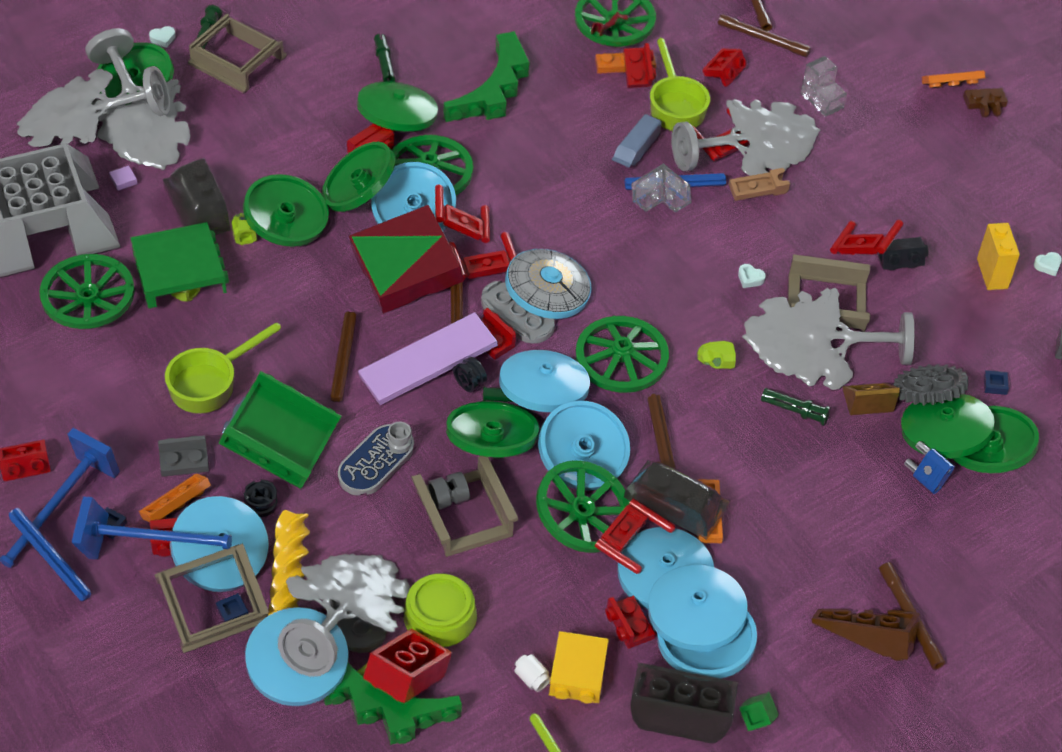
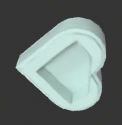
(162, 36)
(1048, 263)
(750, 276)

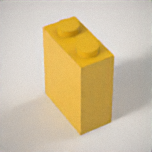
(998, 256)
(578, 667)

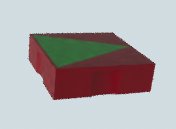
(406, 258)

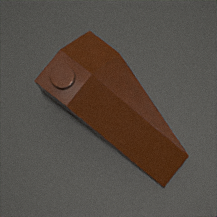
(884, 634)

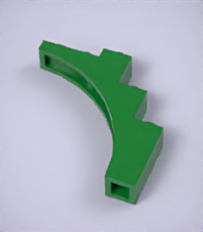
(502, 84)
(398, 718)

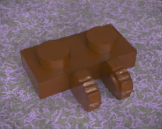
(985, 99)

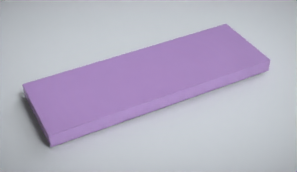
(427, 358)

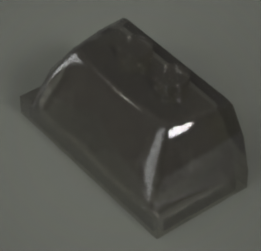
(197, 196)
(678, 498)
(682, 703)

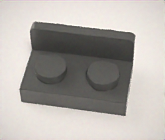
(183, 456)

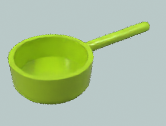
(677, 97)
(204, 377)
(440, 609)

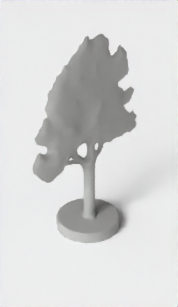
(70, 109)
(135, 128)
(774, 137)
(800, 338)
(360, 585)

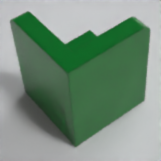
(758, 711)

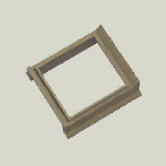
(224, 70)
(833, 272)
(497, 497)
(228, 628)

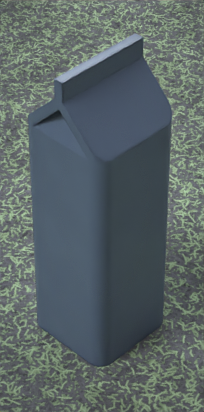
(637, 141)

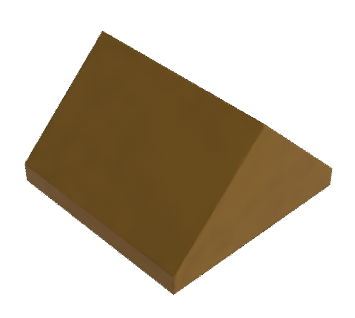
(871, 398)

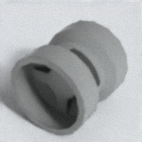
(399, 437)

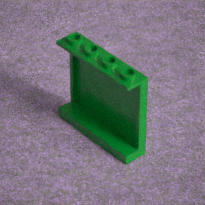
(178, 261)
(280, 429)

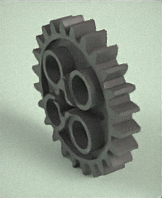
(931, 384)

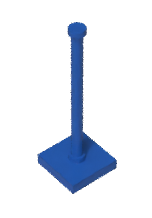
(90, 453)
(92, 527)

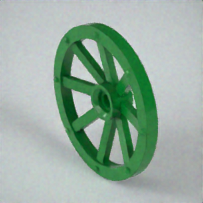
(621, 24)
(437, 160)
(88, 293)
(623, 351)
(580, 508)

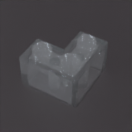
(820, 86)
(661, 186)

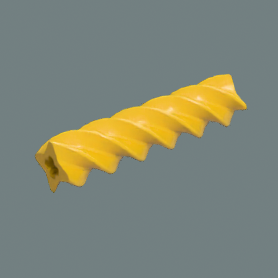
(287, 555)

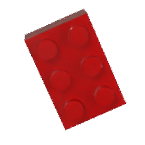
(407, 665)

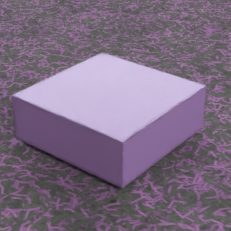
(123, 178)

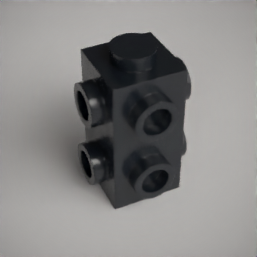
(904, 253)

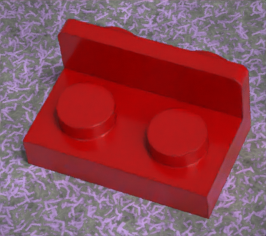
(726, 64)
(639, 66)
(502, 333)
(24, 460)
(629, 621)

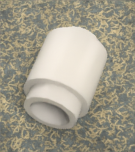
(532, 672)

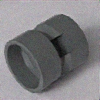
(449, 490)

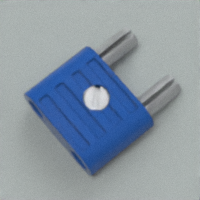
(932, 470)

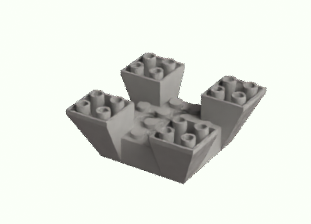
(45, 193)

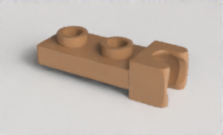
(759, 185)

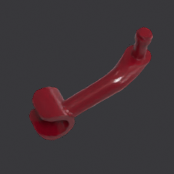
(599, 27)

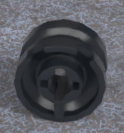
(470, 374)
(254, 498)

